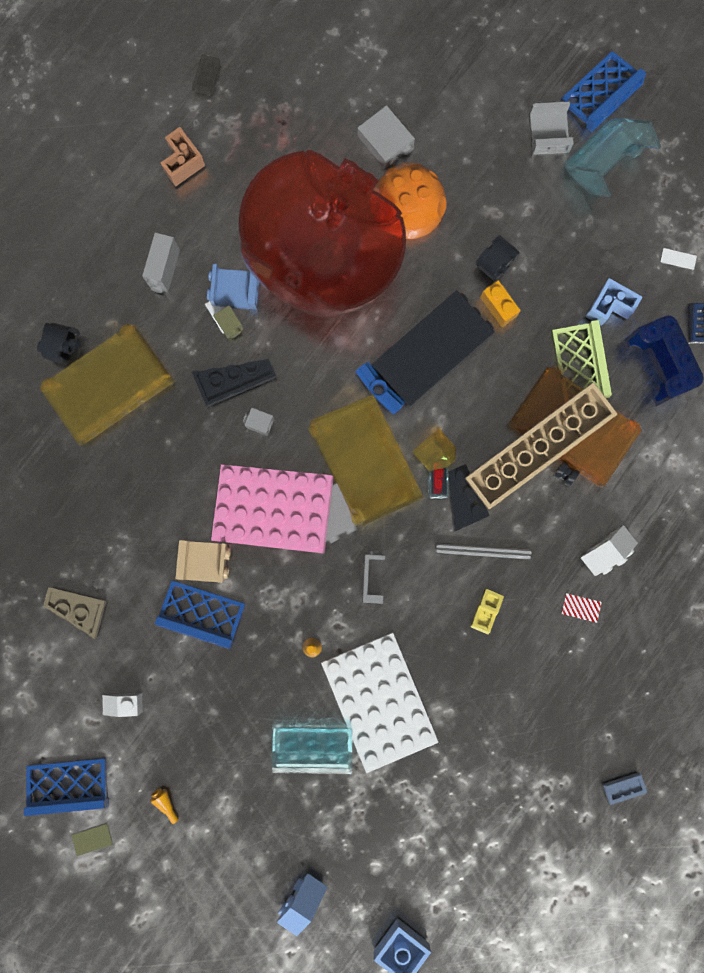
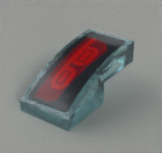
(439, 483)

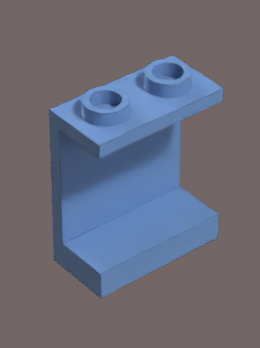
(232, 288)

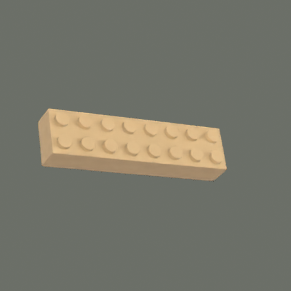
(540, 446)

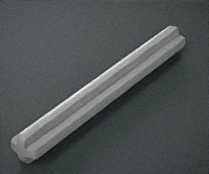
(479, 550)

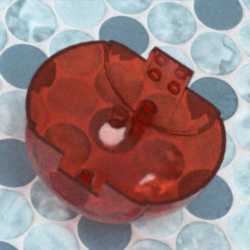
(320, 234)

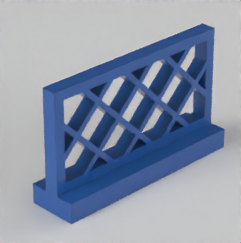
(616, 98)
(195, 631)
(66, 805)

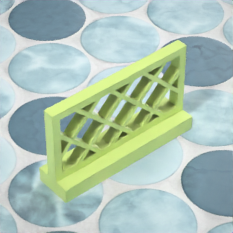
(597, 355)

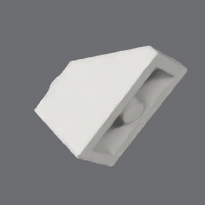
(122, 704)

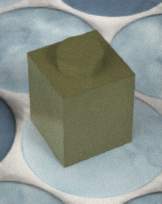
(228, 322)

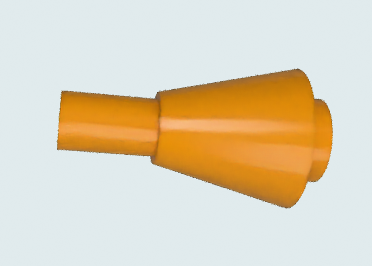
(312, 647)
(162, 801)

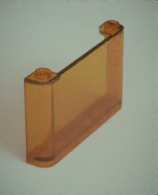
(595, 455)

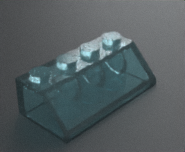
(312, 750)

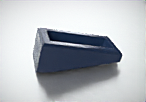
(693, 314)

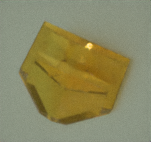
(436, 451)

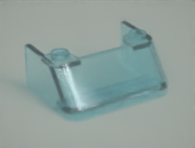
(606, 148)

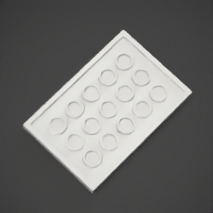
(379, 702)

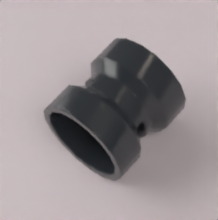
(566, 473)

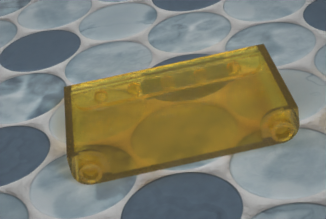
(106, 384)
(365, 460)

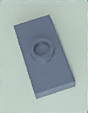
(624, 788)

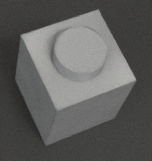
(258, 421)

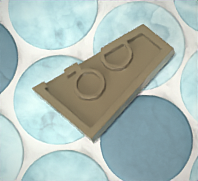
(78, 609)

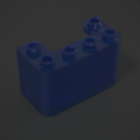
(671, 355)

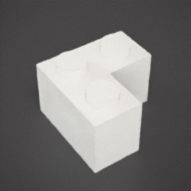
(611, 551)

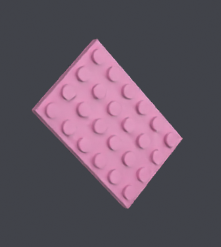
(272, 508)

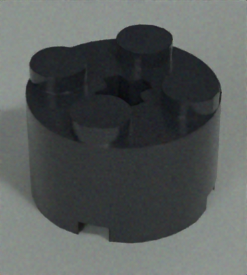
(496, 259)
(59, 343)

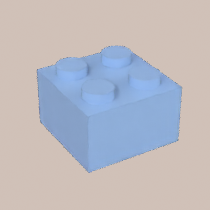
(401, 950)

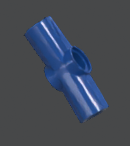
(387, 397)

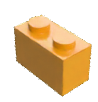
(500, 303)

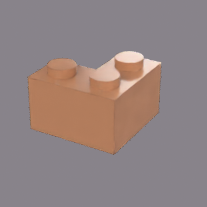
(184, 160)

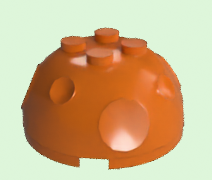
(416, 194)

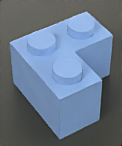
(613, 298)
(301, 906)

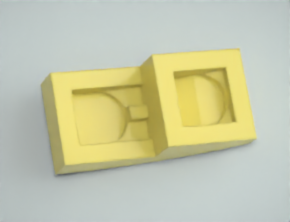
(487, 611)

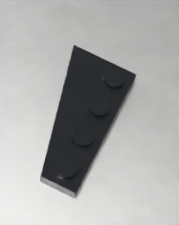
(228, 381)

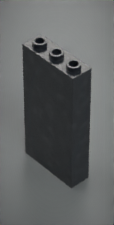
(433, 349)

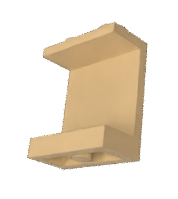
(202, 561)

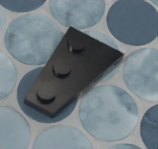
(466, 505)

